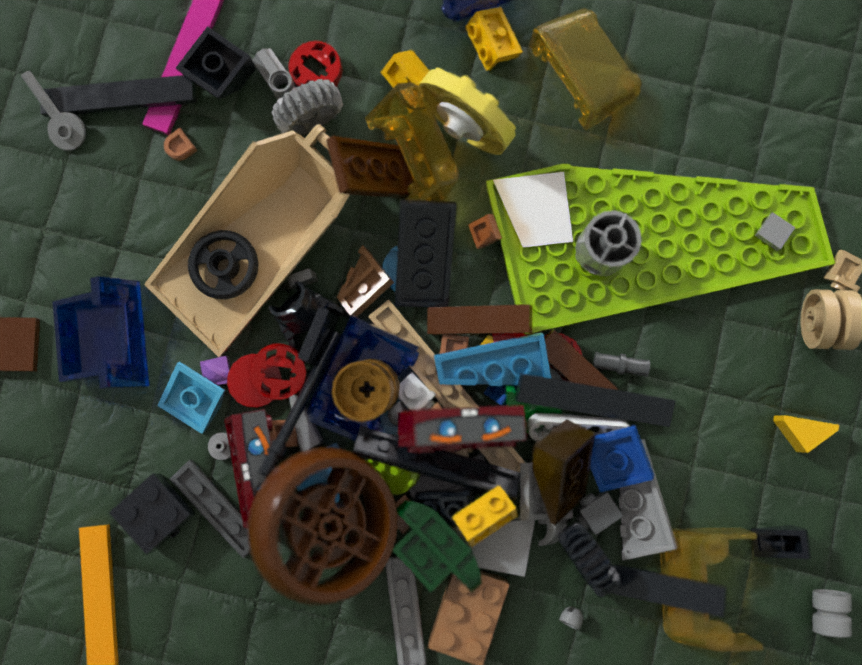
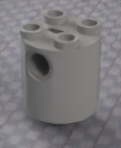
(608, 243)

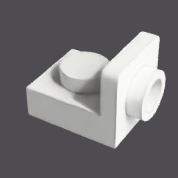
(415, 394)

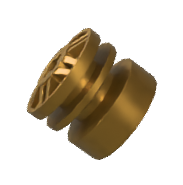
(355, 400)

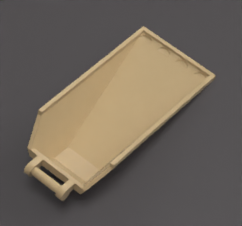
(282, 203)

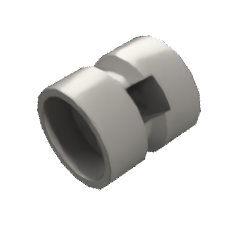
(831, 613)

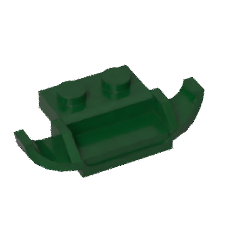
(435, 549)

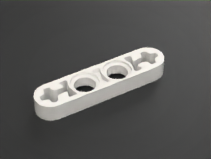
(587, 422)

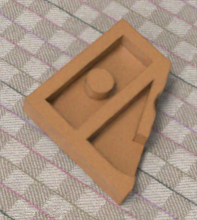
(363, 284)

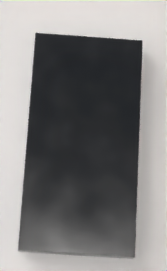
(424, 253)

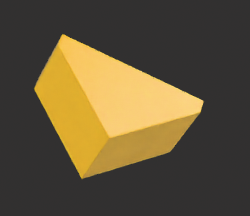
(804, 433)

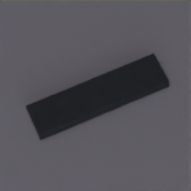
(672, 590)

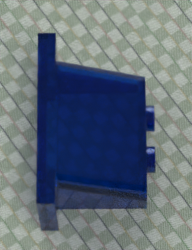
(102, 335)

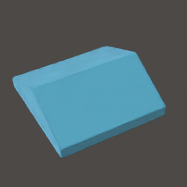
(191, 398)

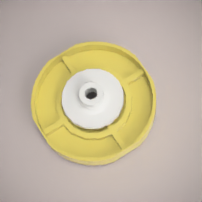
(467, 111)

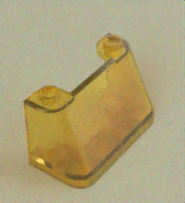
(586, 64)
(409, 119)

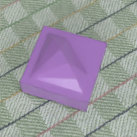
(216, 370)

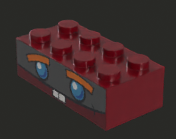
(461, 428)
(248, 446)

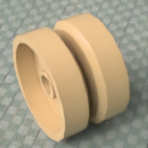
(832, 319)

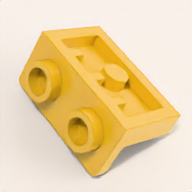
(493, 37)
(485, 516)

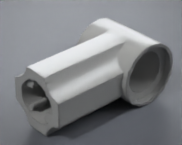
(273, 72)

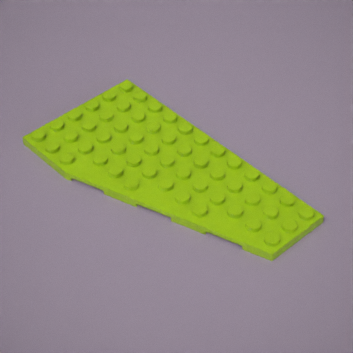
(692, 237)

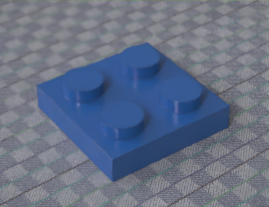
(620, 459)

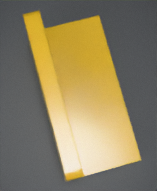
(404, 68)

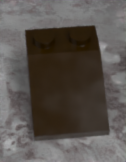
(563, 467)

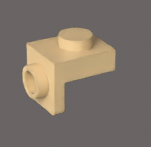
(844, 272)

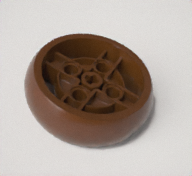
(369, 538)

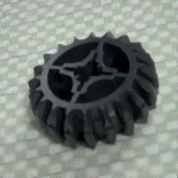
(589, 560)

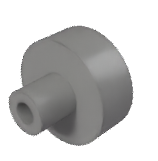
(214, 446)

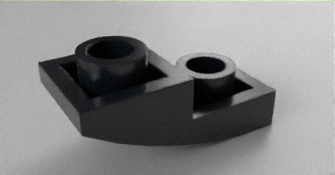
(444, 503)

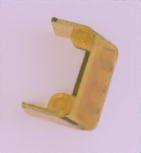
(690, 561)

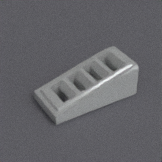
(306, 431)

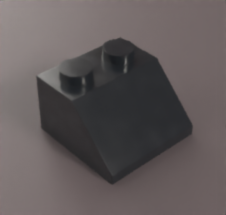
(216, 64)

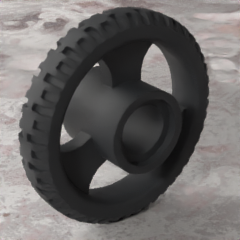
(242, 251)

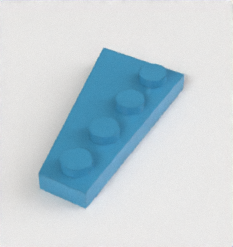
(494, 362)

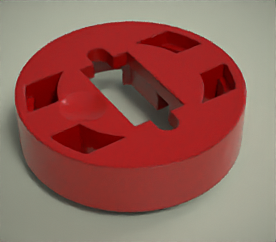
(311, 49)
(281, 360)

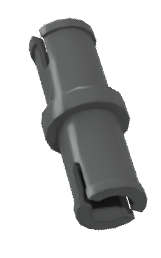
(621, 364)

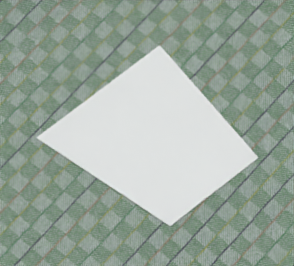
(537, 208)

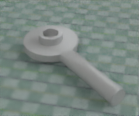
(63, 128)

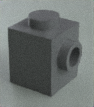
(597, 512)

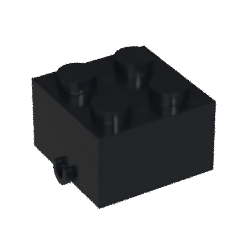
(152, 513)

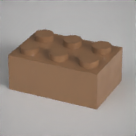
(467, 618)

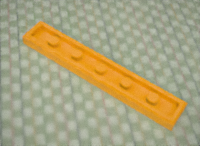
(98, 595)

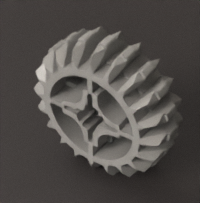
(307, 106)

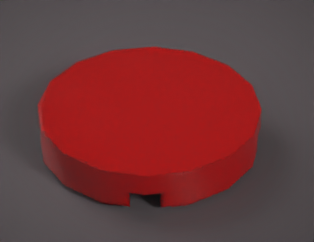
(240, 382)

